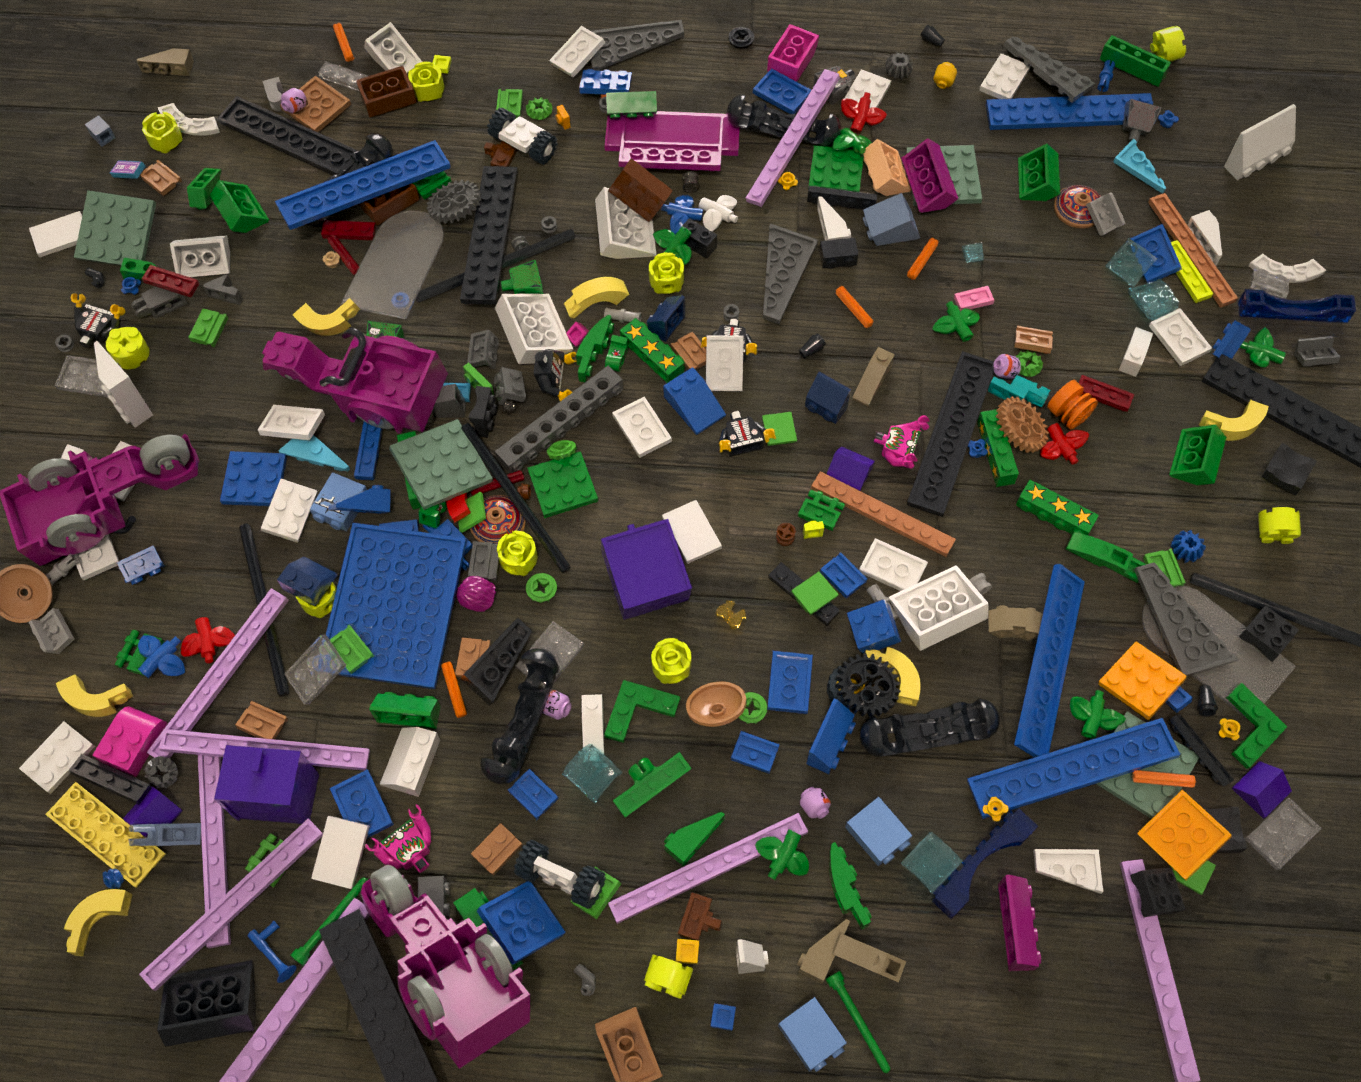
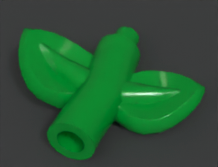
(850, 139)
(674, 242)
(957, 321)
(1262, 349)
(1095, 714)
(783, 854)

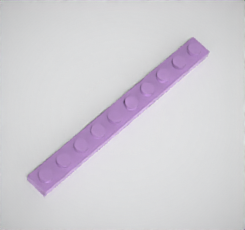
(792, 138)
(224, 667)
(215, 744)
(213, 841)
(700, 871)
(230, 905)
(1161, 982)
(285, 1010)

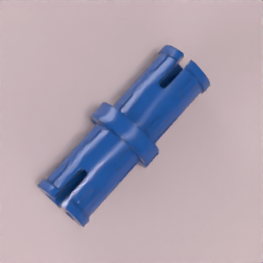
(1106, 76)

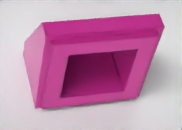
(577, 333)

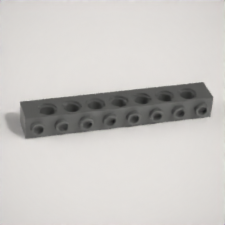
(562, 411)

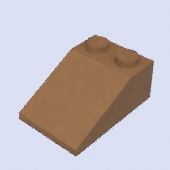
(628, 1048)

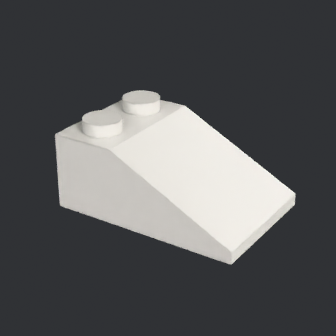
(391, 49)

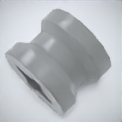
(980, 583)

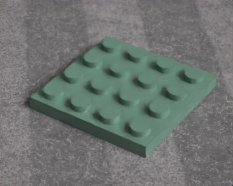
(963, 172)
(114, 228)
(440, 464)
(1149, 797)

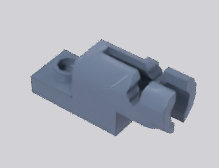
(167, 834)

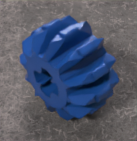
(1188, 546)

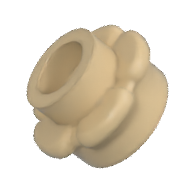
(331, 263)

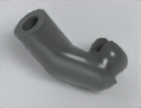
(588, 980)

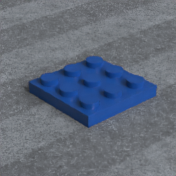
(252, 478)
(520, 922)

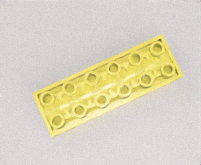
(104, 834)

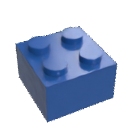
(874, 626)

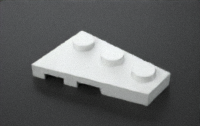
(1071, 866)

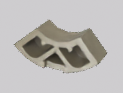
(1014, 622)

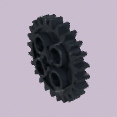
(879, 700)

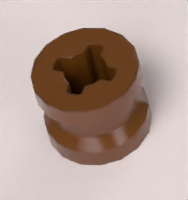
(784, 530)

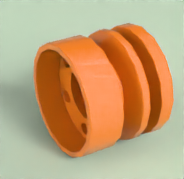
(1072, 405)

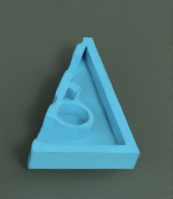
(1138, 165)
(314, 452)

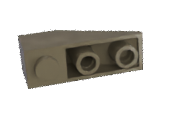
(168, 62)
(869, 957)

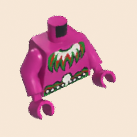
(901, 442)
(406, 845)

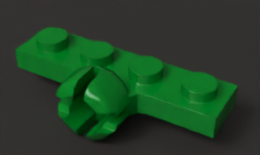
(650, 782)

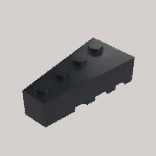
(493, 666)

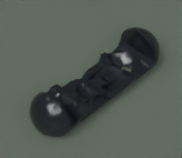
(769, 121)
(375, 149)
(937, 728)
(514, 744)

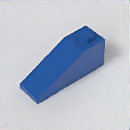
(372, 500)

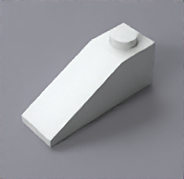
(832, 224)
(1207, 232)
(1136, 352)
(593, 721)
(750, 957)

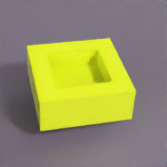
(442, 62)
(813, 529)

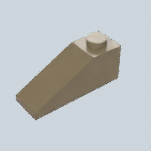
(873, 376)
(819, 956)

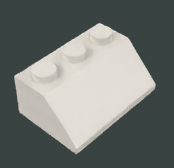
(201, 256)
(410, 760)

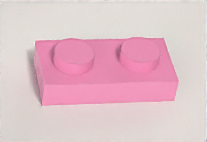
(974, 298)

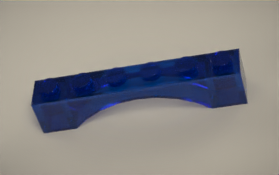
(1332, 308)
(956, 893)

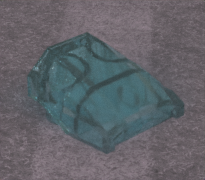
(1131, 262)
(1154, 299)
(591, 772)
(932, 861)

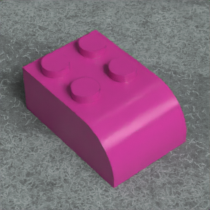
(793, 52)
(129, 740)

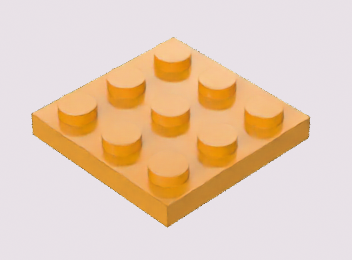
(1142, 680)
(1184, 835)

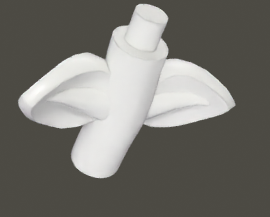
(717, 211)

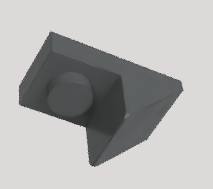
(222, 290)

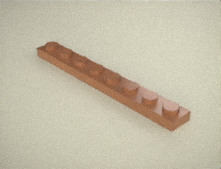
(1180, 231)
(884, 514)

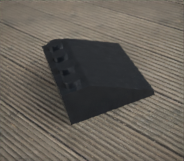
(207, 1004)

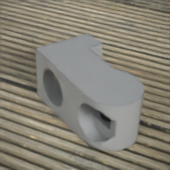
(273, 90)

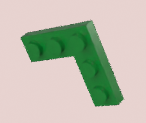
(640, 696)
(1266, 722)

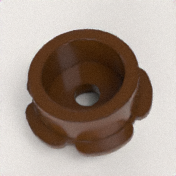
(525, 491)

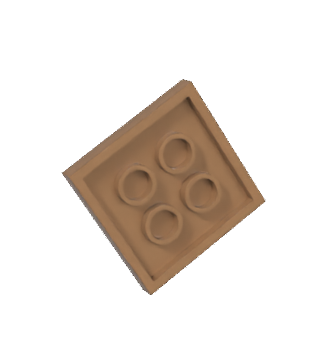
(321, 106)

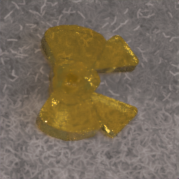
(729, 616)

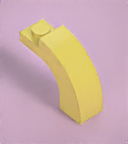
(594, 291)
(327, 324)
(1237, 427)
(907, 673)
(92, 705)
(90, 911)

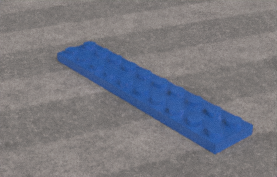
(1059, 111)
(362, 184)
(1049, 662)
(1075, 766)

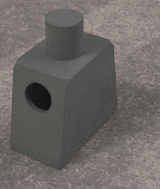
(450, 403)

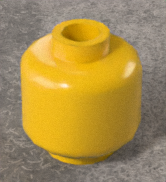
(945, 75)

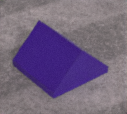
(850, 467)
(1263, 788)
(153, 810)

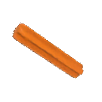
(343, 42)
(922, 258)
(854, 307)
(454, 690)
(1161, 778)

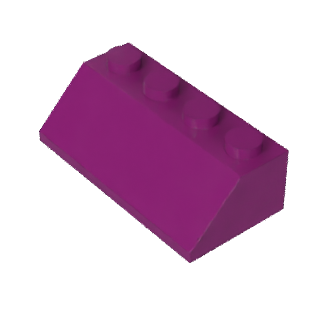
(929, 177)
(1018, 924)

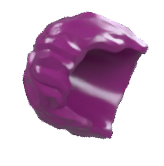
(476, 593)

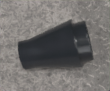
(932, 36)
(813, 345)
(1206, 702)

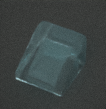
(973, 252)

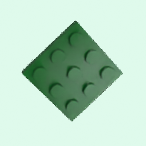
(836, 169)
(562, 485)

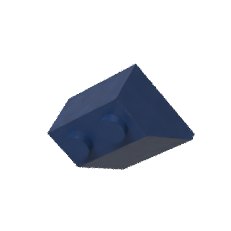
(667, 317)
(827, 398)
(306, 580)

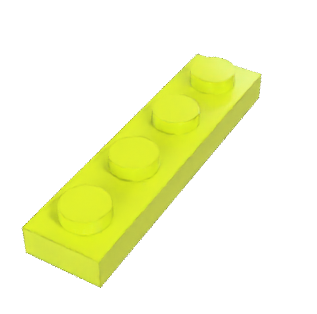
(1190, 275)

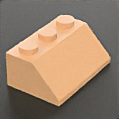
(886, 169)

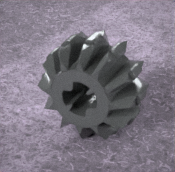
(899, 65)

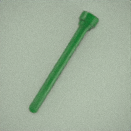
(301, 955)
(837, 983)

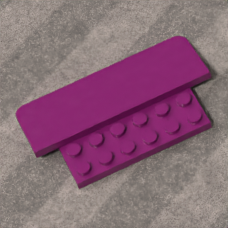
(673, 140)

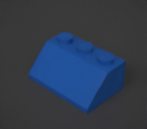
(831, 737)

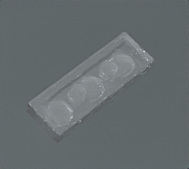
(340, 75)

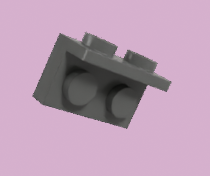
(483, 349)

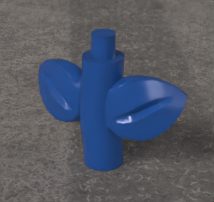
(681, 212)
(160, 656)

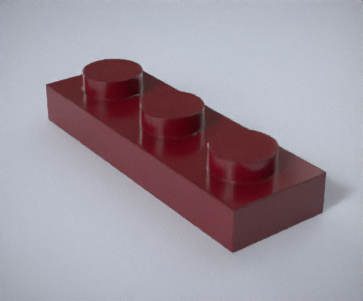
(349, 230)
(170, 281)
(1106, 393)

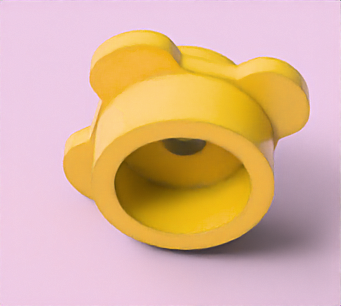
(787, 177)
(1233, 725)
(995, 802)

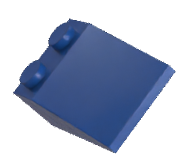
(693, 401)

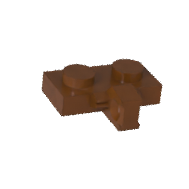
(501, 153)
(698, 918)

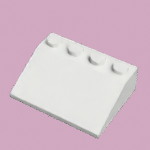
(1263, 143)
(622, 230)
(531, 325)
(120, 389)
(939, 607)

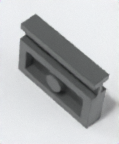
(484, 560)

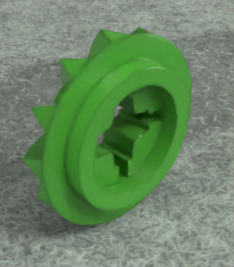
(539, 113)
(1031, 369)
(561, 449)
(544, 580)
(759, 704)

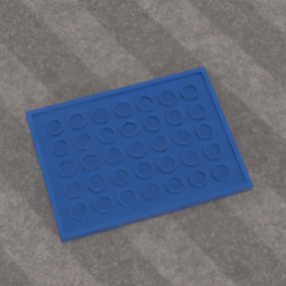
(399, 601)

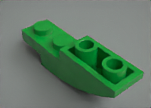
(592, 345)
(1104, 553)
(842, 878)

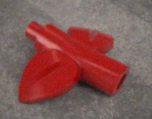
(862, 112)
(1063, 444)
(206, 640)

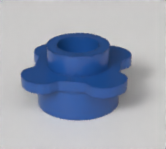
(1167, 119)
(130, 285)
(973, 452)
(113, 878)

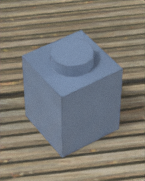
(100, 131)

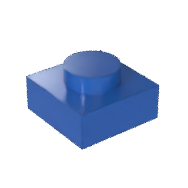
(1179, 700)
(723, 1017)

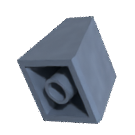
(890, 221)

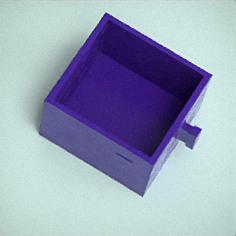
(645, 568)
(266, 784)

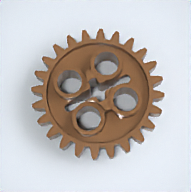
(1022, 424)

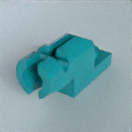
(1019, 388)

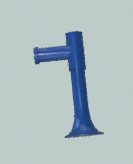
(284, 971)

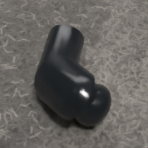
(97, 277)

